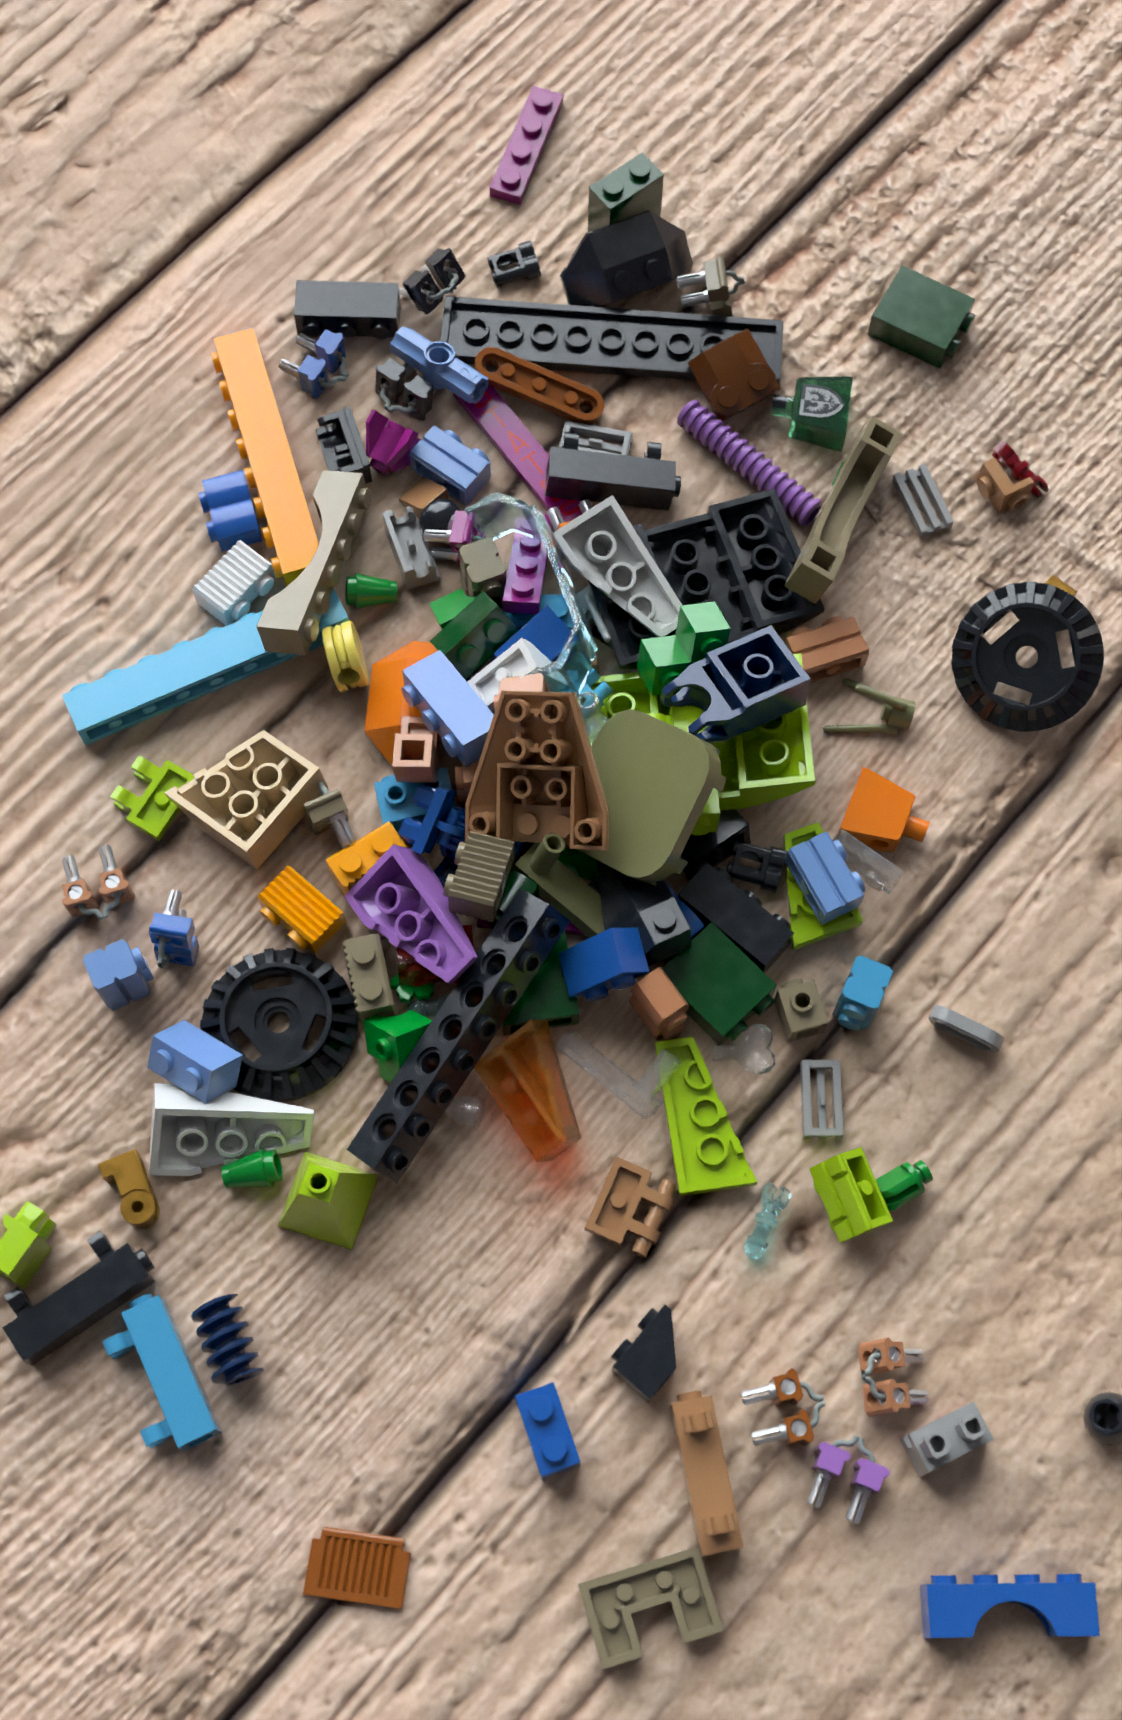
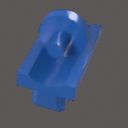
(425, 834)

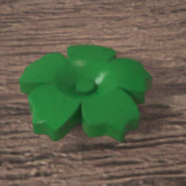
(408, 992)

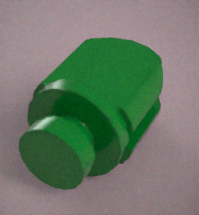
(904, 1184)

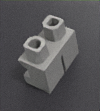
(946, 1439)

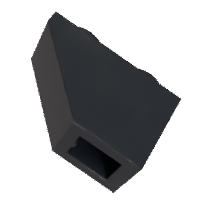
(651, 1356)

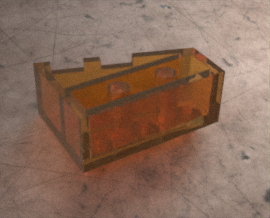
(531, 1090)

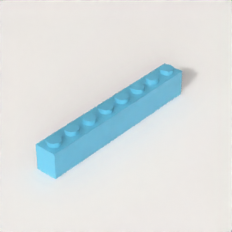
(179, 675)

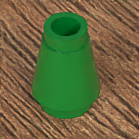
(369, 591)
(254, 1170)

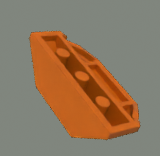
(385, 697)

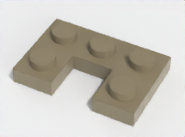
(617, 1595)

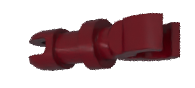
(1020, 469)

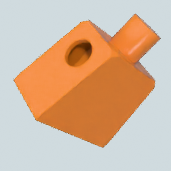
(881, 813)

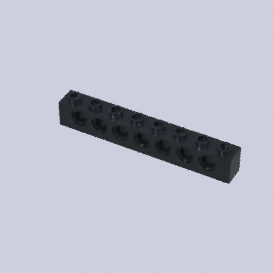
(458, 1035)

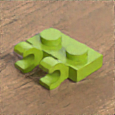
(153, 810)

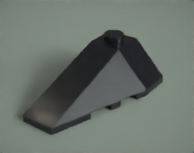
(645, 907)

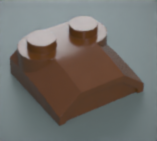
(734, 375)

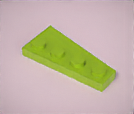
(700, 1135)

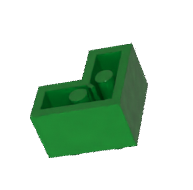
(698, 631)

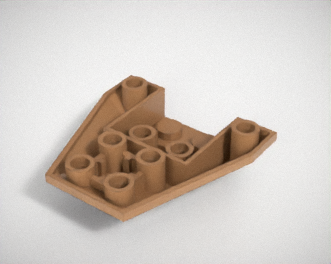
(538, 774)

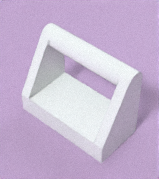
(515, 661)

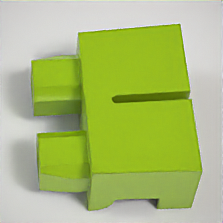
(24, 1244)

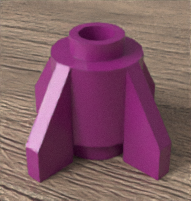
(388, 443)

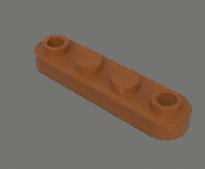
(540, 386)

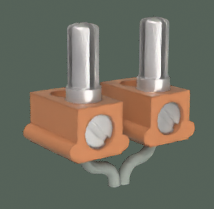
(79, 896)
(887, 1395)

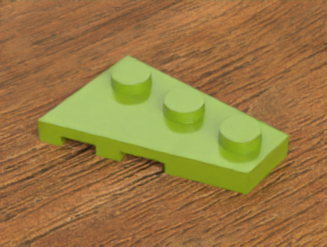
(802, 918)

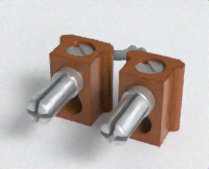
(783, 1390)

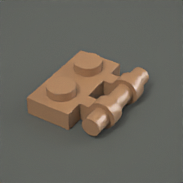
(619, 1201)

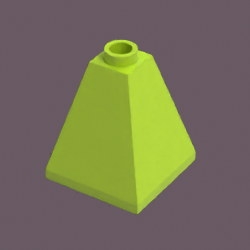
(328, 1200)

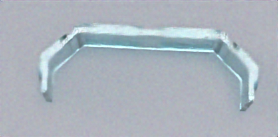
(502, 514)

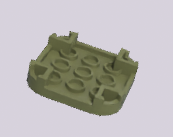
(654, 792)

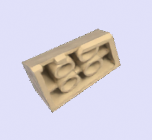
(251, 796)

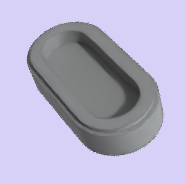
(966, 1029)

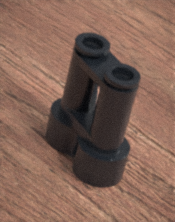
(527, 264)
(770, 867)

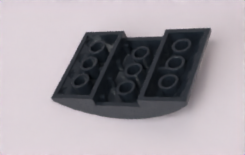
(727, 556)

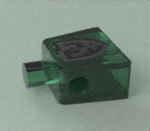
(817, 410)

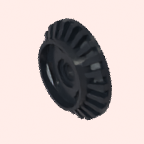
(1055, 690)
(284, 1068)

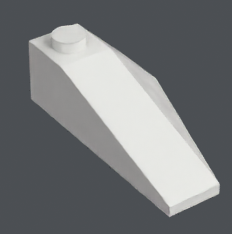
(615, 560)
(232, 1126)

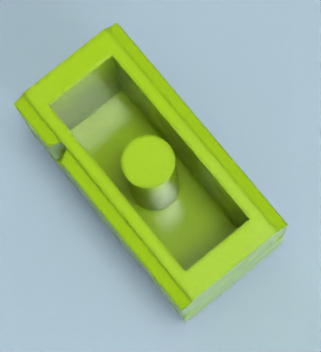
(850, 1194)

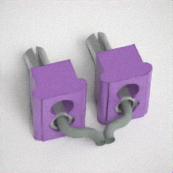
(866, 1478)

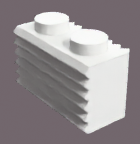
(234, 583)

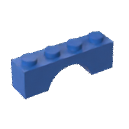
(1061, 1607)

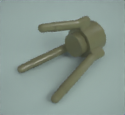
(895, 711)

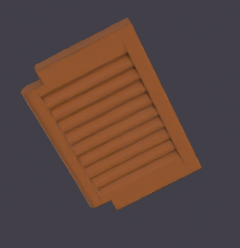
(357, 1567)

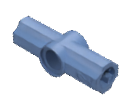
(439, 365)

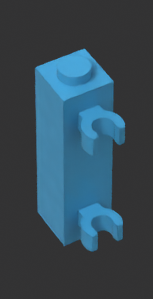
(170, 1374)

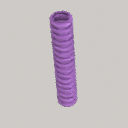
(746, 460)

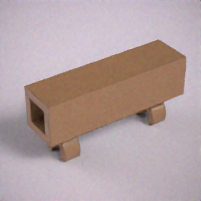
(705, 1474)

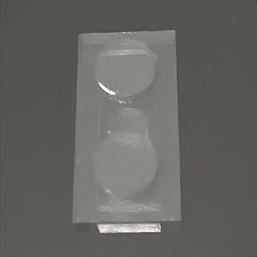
(874, 868)

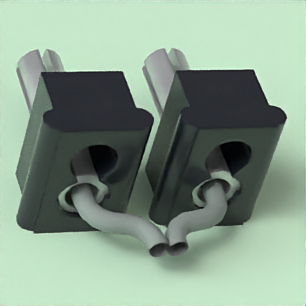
(422, 288)
(416, 394)

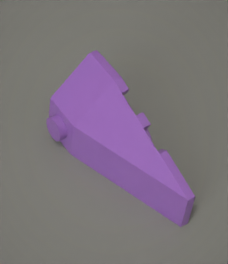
(408, 907)

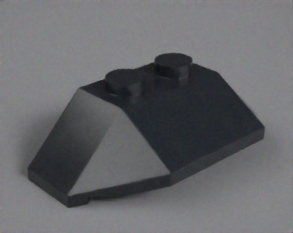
(625, 260)

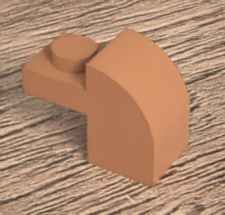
(415, 752)

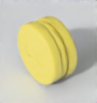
(345, 656)

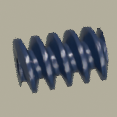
(225, 1341)

